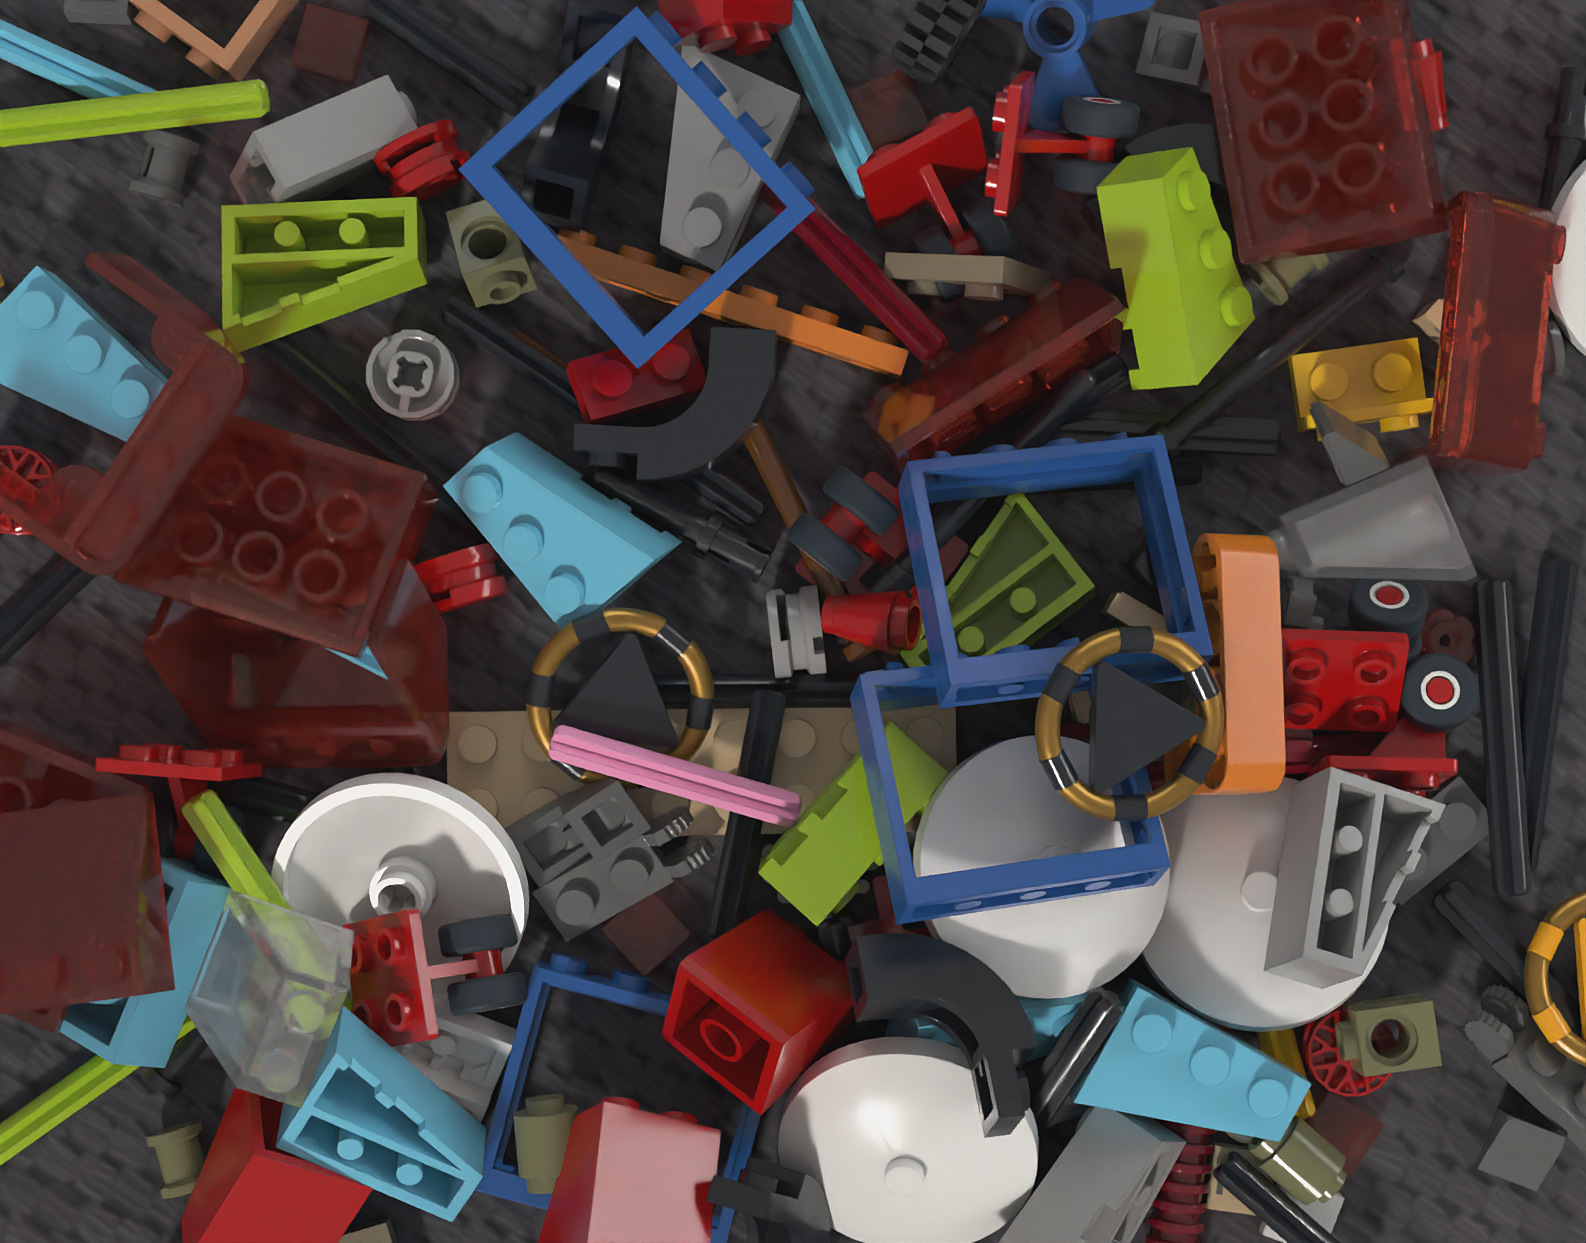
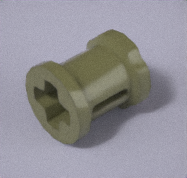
(1279, 276)
(178, 1156)

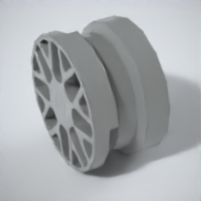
(412, 375)
(804, 631)

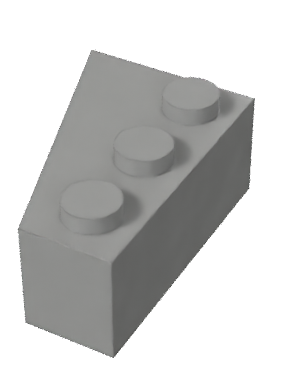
(707, 180)
(1340, 873)
(1099, 1181)

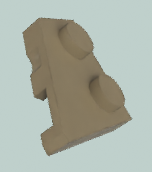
(983, 276)

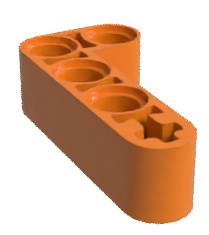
(1243, 618)

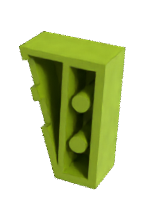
(315, 262)
(1174, 267)
(1010, 586)
(837, 833)

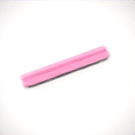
(675, 776)

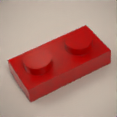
(614, 388)

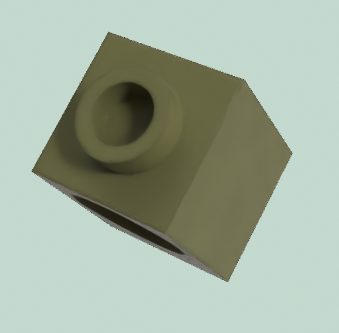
(478, 234)
(1417, 1038)

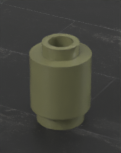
(542, 1140)
(1301, 1162)

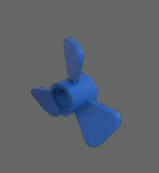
(1062, 66)

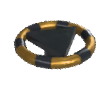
(621, 693)
(1129, 724)

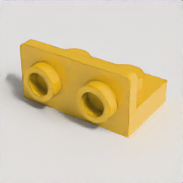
(1362, 384)

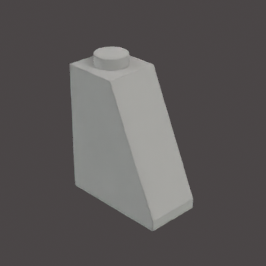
(322, 145)

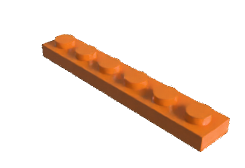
(751, 309)

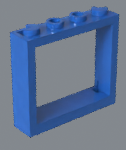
(704, 91)
(1053, 466)
(992, 887)
(624, 988)

